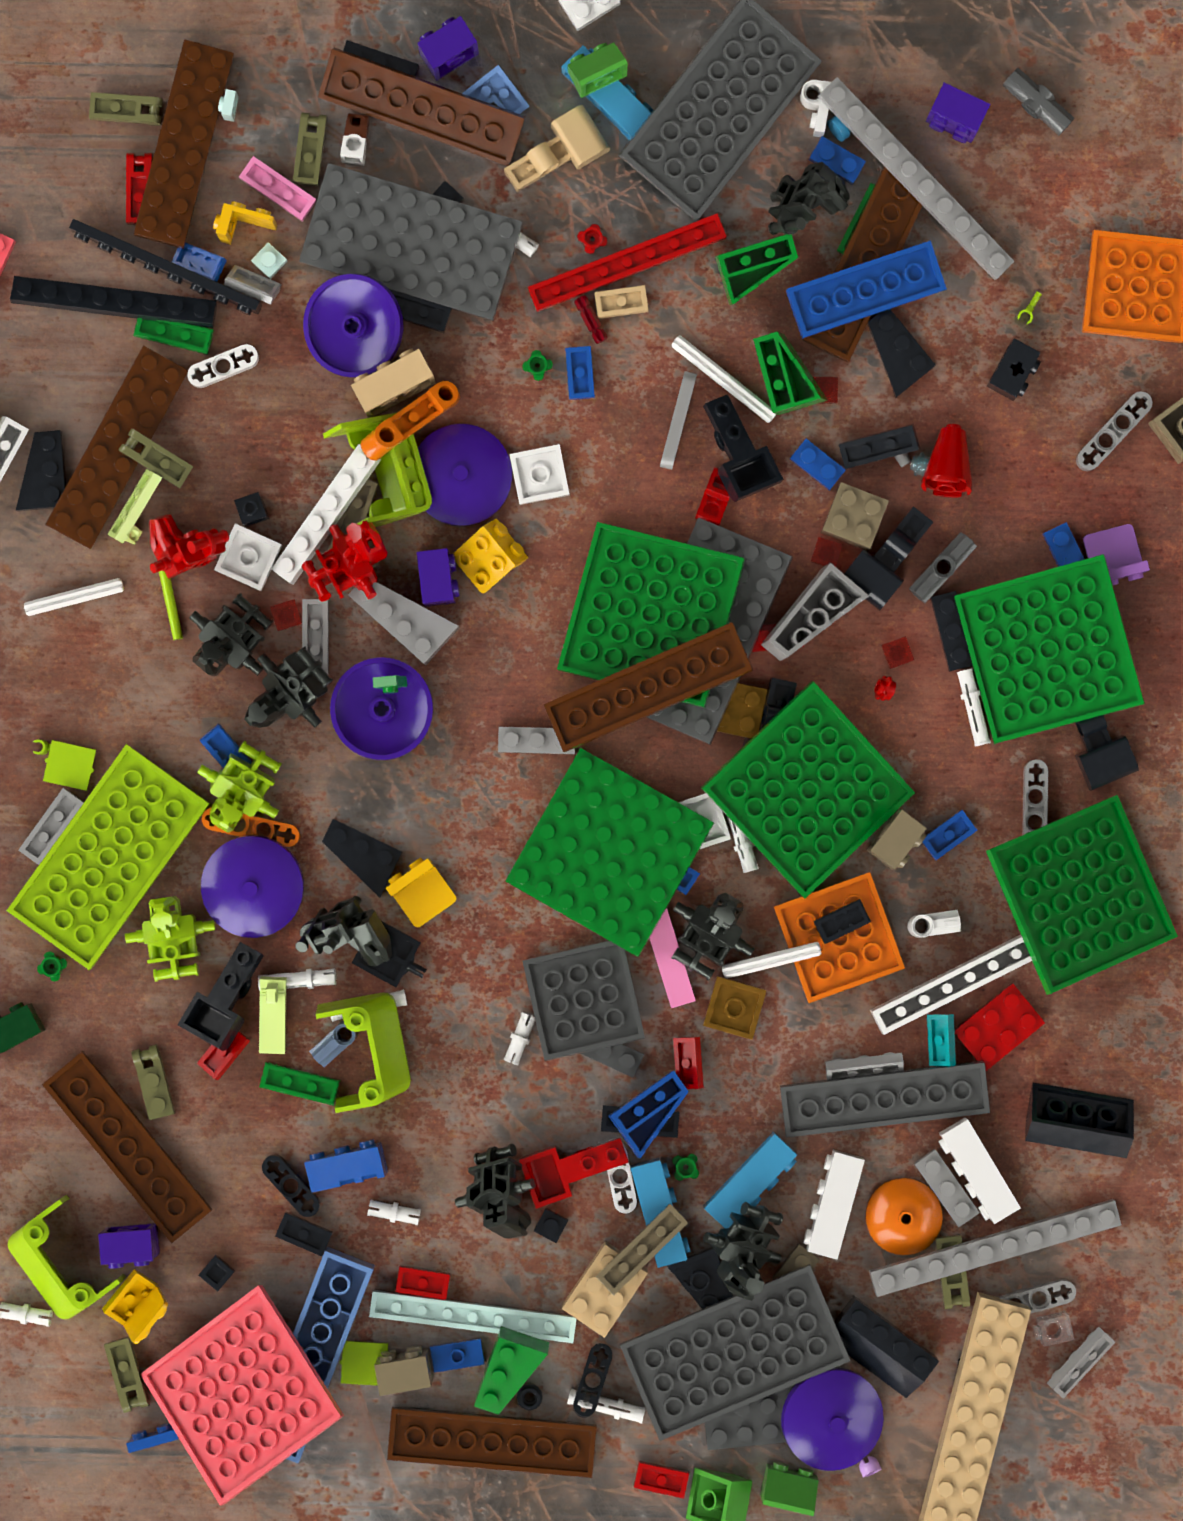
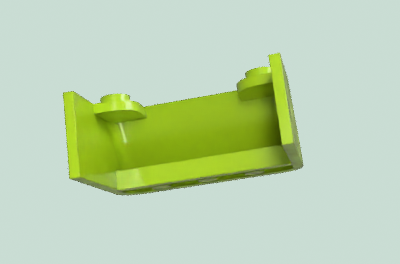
(398, 474)
(380, 1018)
(62, 1298)

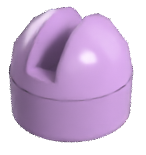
(869, 1468)

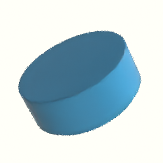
(838, 129)

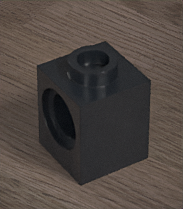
(251, 509)

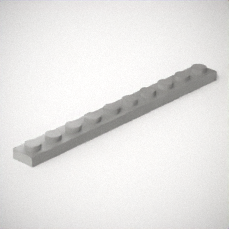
(915, 178)
(995, 1247)

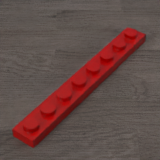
(627, 262)

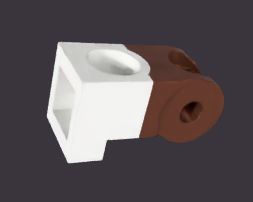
(355, 139)

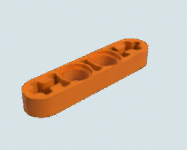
(251, 826)

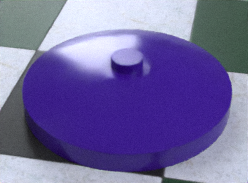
(353, 325)
(465, 474)
(379, 722)
(252, 886)
(832, 1419)

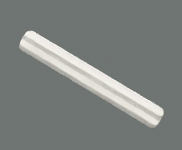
(73, 596)
(771, 960)

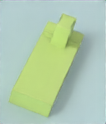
(124, 526)
(272, 1015)

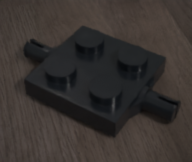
(401, 961)

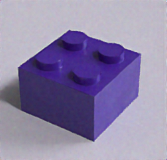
(447, 47)
(957, 113)
(436, 577)
(129, 1244)

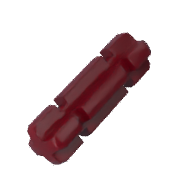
(591, 319)

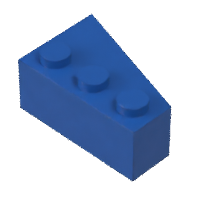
(647, 1113)
(346, 1166)

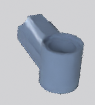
(331, 1046)

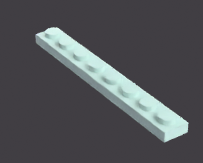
(471, 1316)

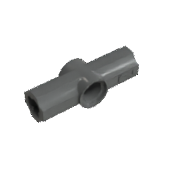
(1038, 101)
(954, 556)

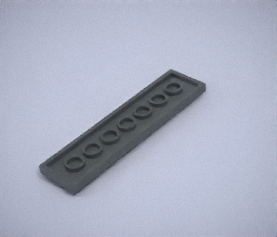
(884, 1099)

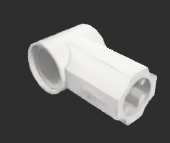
(936, 923)

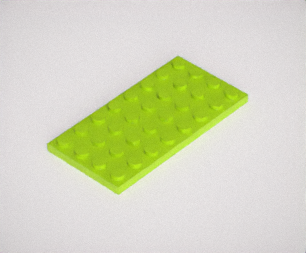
(108, 857)

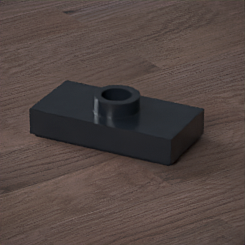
(842, 921)

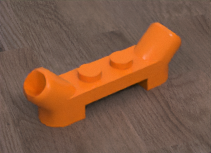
(410, 420)

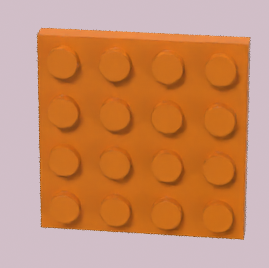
(1134, 287)
(850, 959)

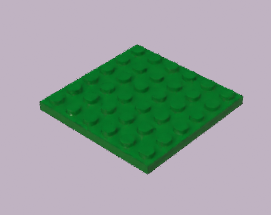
(644, 599)
(1049, 649)
(808, 789)
(609, 852)
(1081, 894)

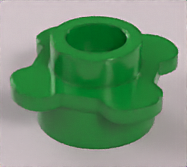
(537, 357)
(44, 967)
(682, 1173)

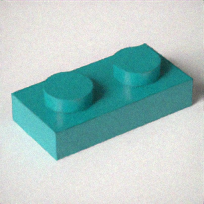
(941, 1040)

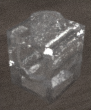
(1064, 1331)

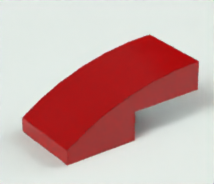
(714, 500)

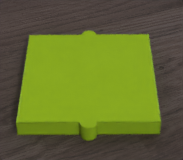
(69, 765)
(359, 1362)

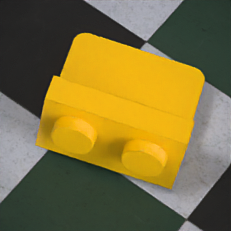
(226, 222)
(489, 555)
(421, 892)
(137, 1305)

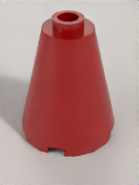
(949, 464)

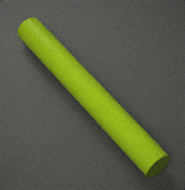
(171, 606)

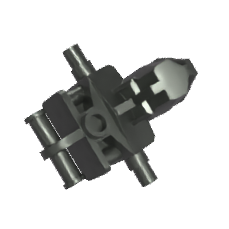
(797, 198)
(229, 638)
(290, 690)
(349, 925)
(711, 933)
(498, 1192)
(745, 1249)

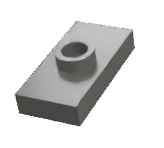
(252, 284)

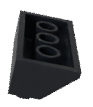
(1080, 1120)
(883, 1348)

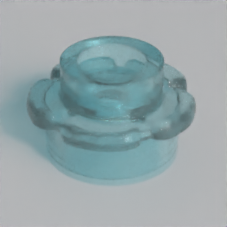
(919, 464)

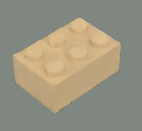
(393, 382)
(592, 1301)

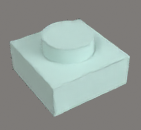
(228, 105)
(269, 260)

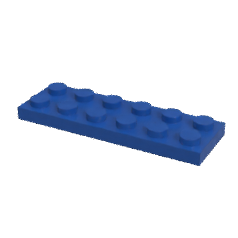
(866, 289)

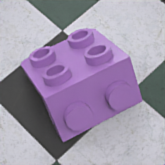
(1120, 551)

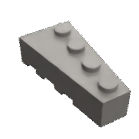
(819, 605)
(407, 621)

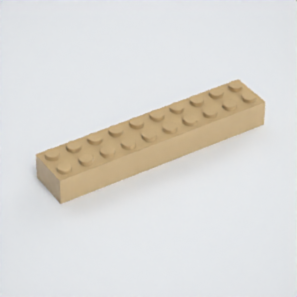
(975, 1410)

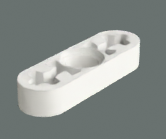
(208, 380)
(630, 1193)

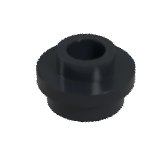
(529, 1405)

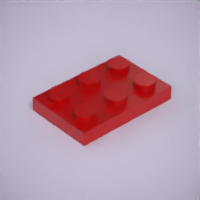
(999, 1026)

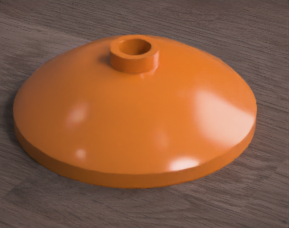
(893, 1201)

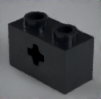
(1002, 378)

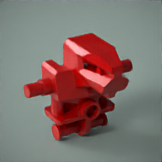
(183, 552)
(348, 561)

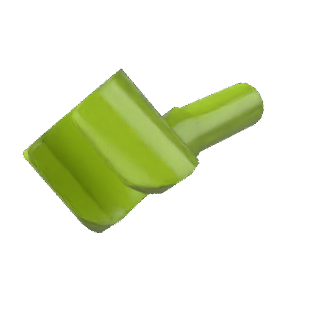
(1029, 309)
(46, 747)

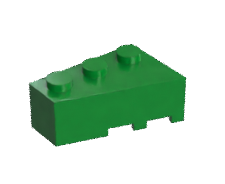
(752, 265)
(785, 375)
(508, 1368)

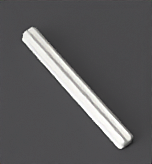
(723, 378)

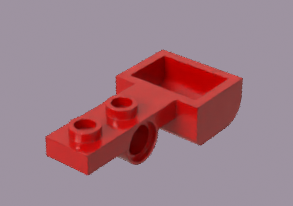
(555, 1173)

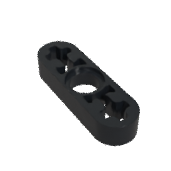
(301, 1185)
(593, 1401)

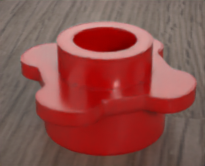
(592, 231)
(885, 688)

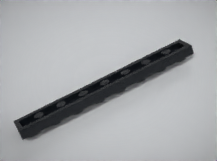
(155, 263)
(113, 301)

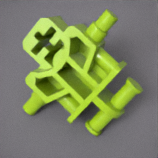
(240, 787)
(170, 937)

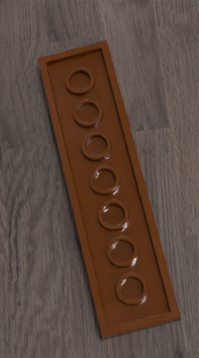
(421, 106)
(183, 144)
(878, 233)
(103, 468)
(648, 687)
(127, 1147)
(491, 1442)

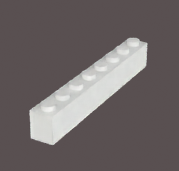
(951, 985)

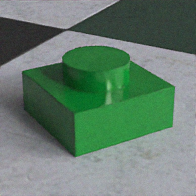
(390, 683)

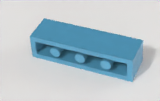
(616, 102)
(751, 1179)
(653, 1198)

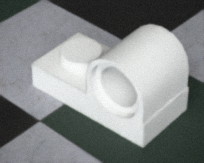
(818, 119)

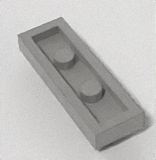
(316, 630)
(529, 741)
(51, 826)
(864, 1065)
(946, 1188)
(1080, 1362)

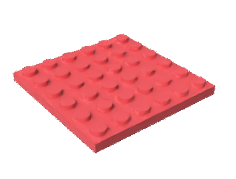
(241, 1395)

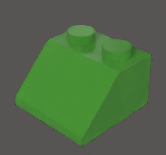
(597, 68)
(789, 1488)
(718, 1496)

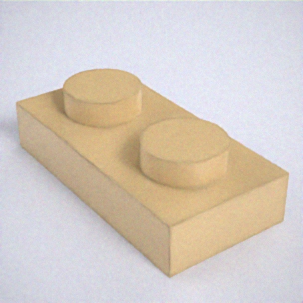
(621, 302)

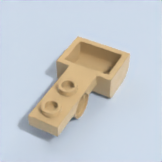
(575, 140)

